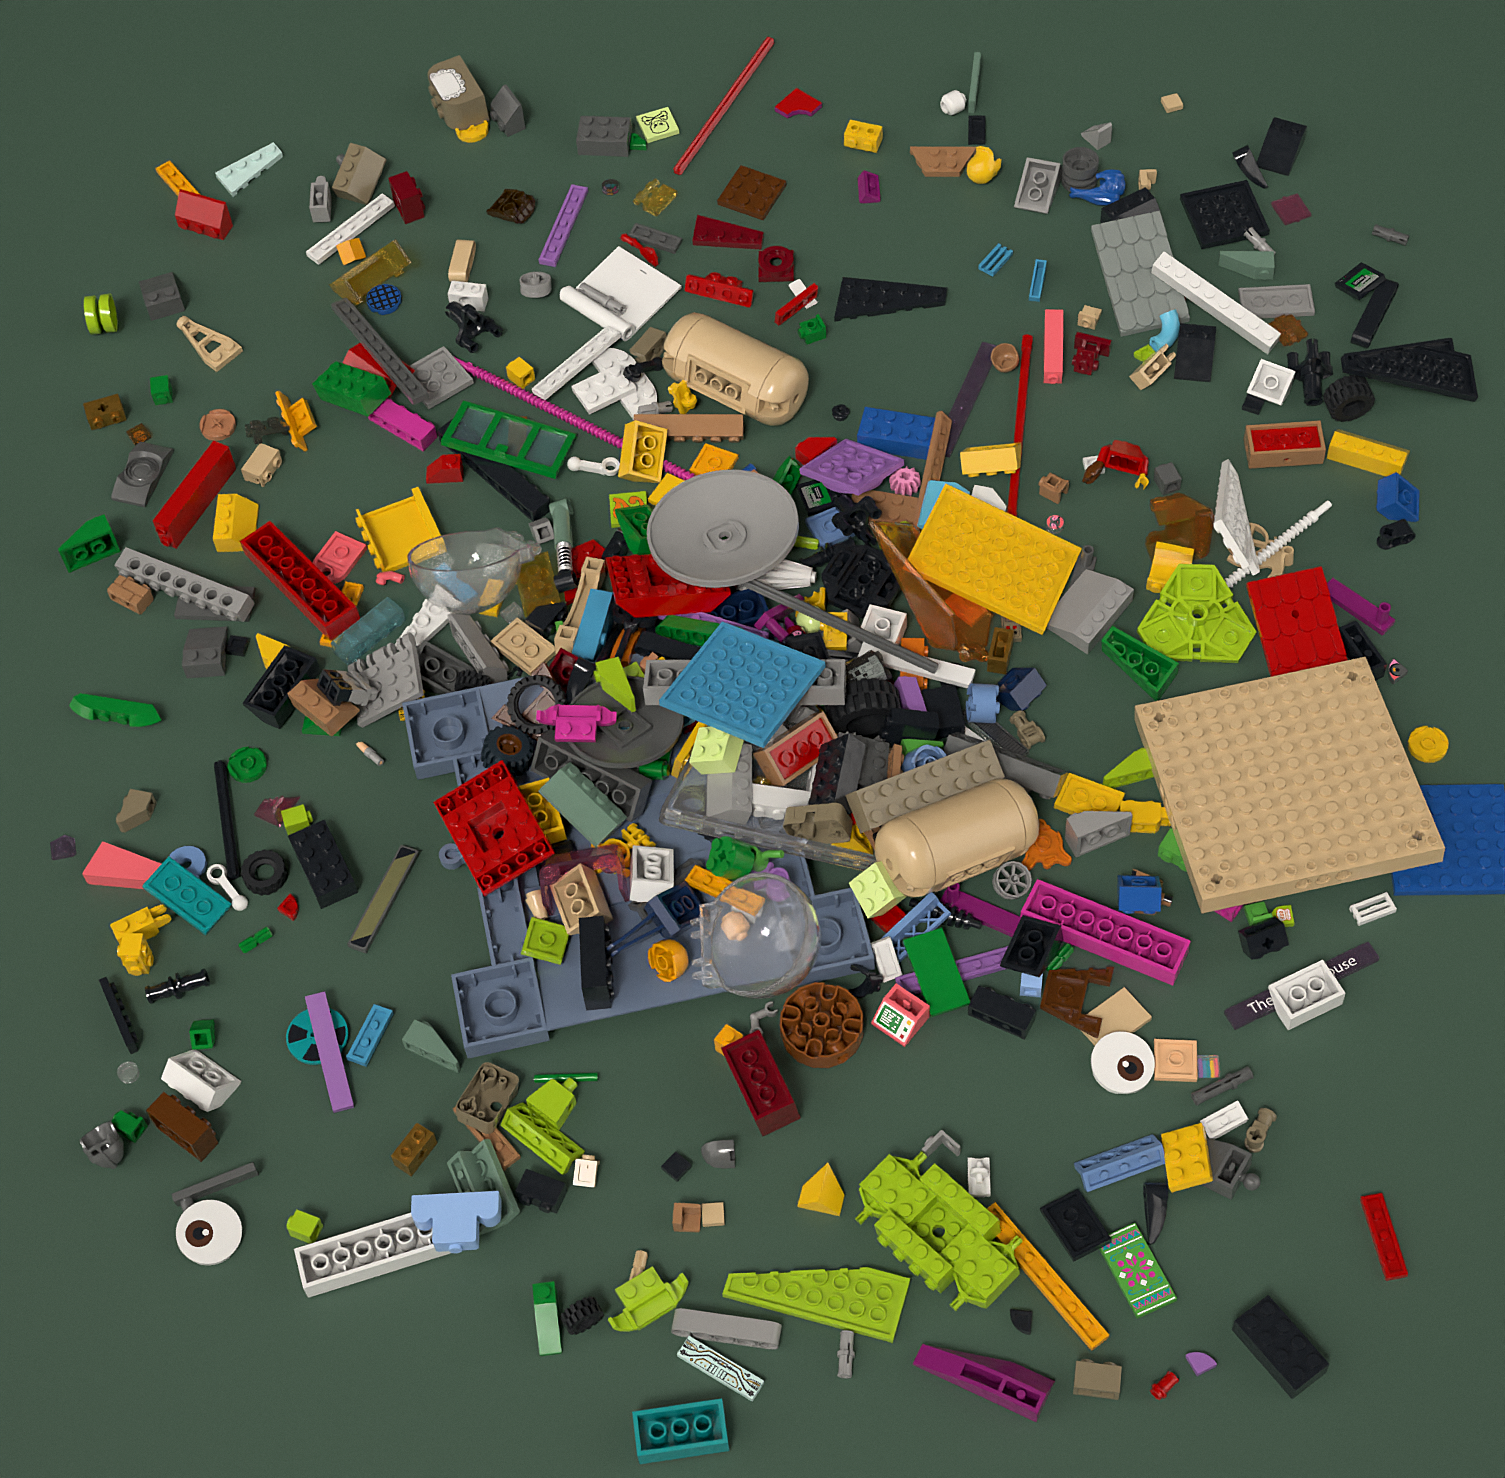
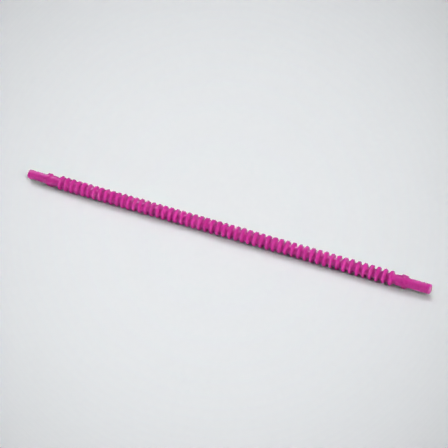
(560, 413)

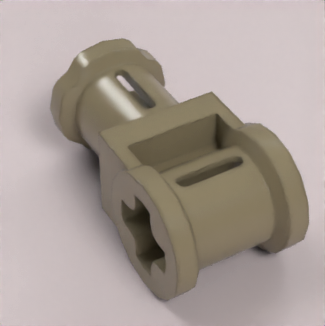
(1026, 731)
(1259, 1130)

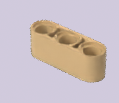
(462, 260)

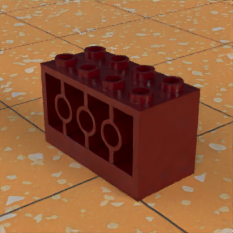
(760, 1083)

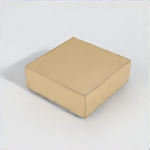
(1172, 103)
(713, 1214)

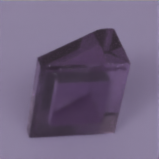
(63, 848)

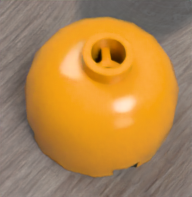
(668, 959)

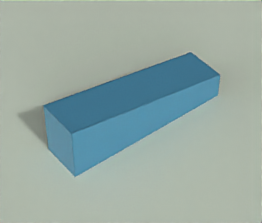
(1037, 280)

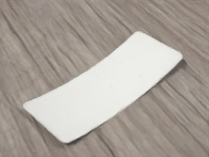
(798, 287)

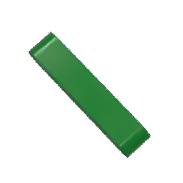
(686, 629)

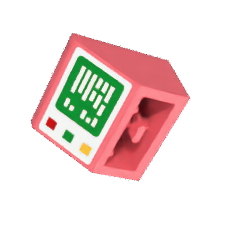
(901, 1015)

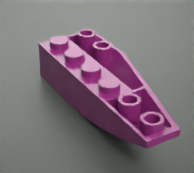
(990, 1378)

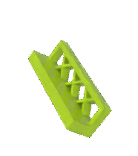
(540, 1139)

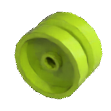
(100, 314)

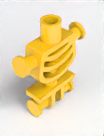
(636, 838)

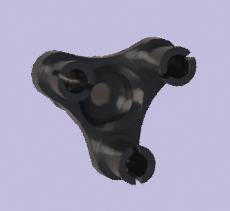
(470, 324)
(1311, 371)
(854, 516)

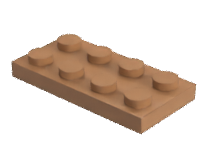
(893, 506)

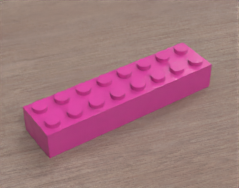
(1109, 932)

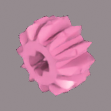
(905, 481)

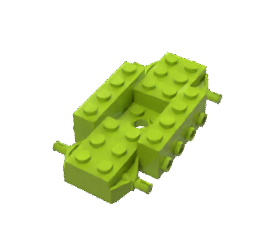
(915, 1206)

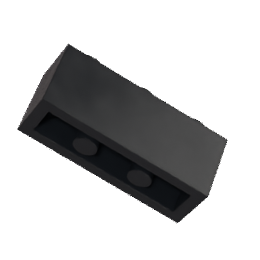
(1359, 645)
(1002, 1012)

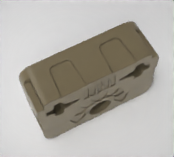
(826, 825)
(487, 1086)

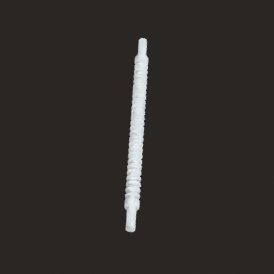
(1312, 516)

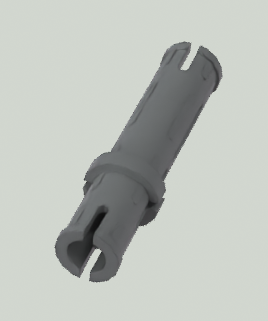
(1230, 1081)

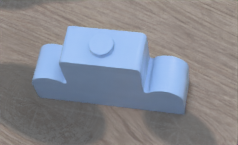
(456, 1217)

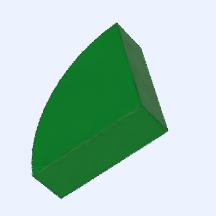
(637, 142)

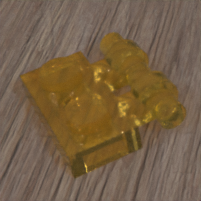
(658, 201)

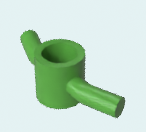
(761, 858)

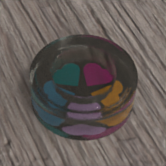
(610, 187)

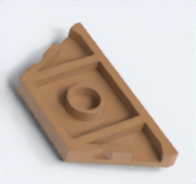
(942, 160)

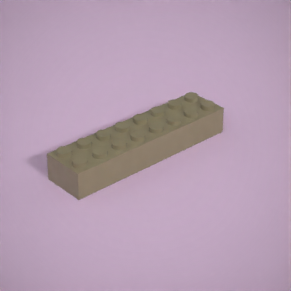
(924, 785)

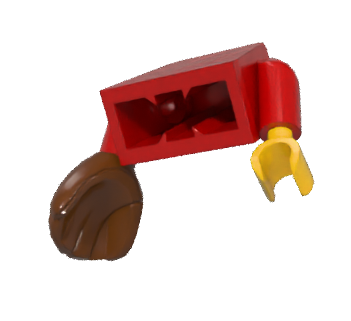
(1121, 457)

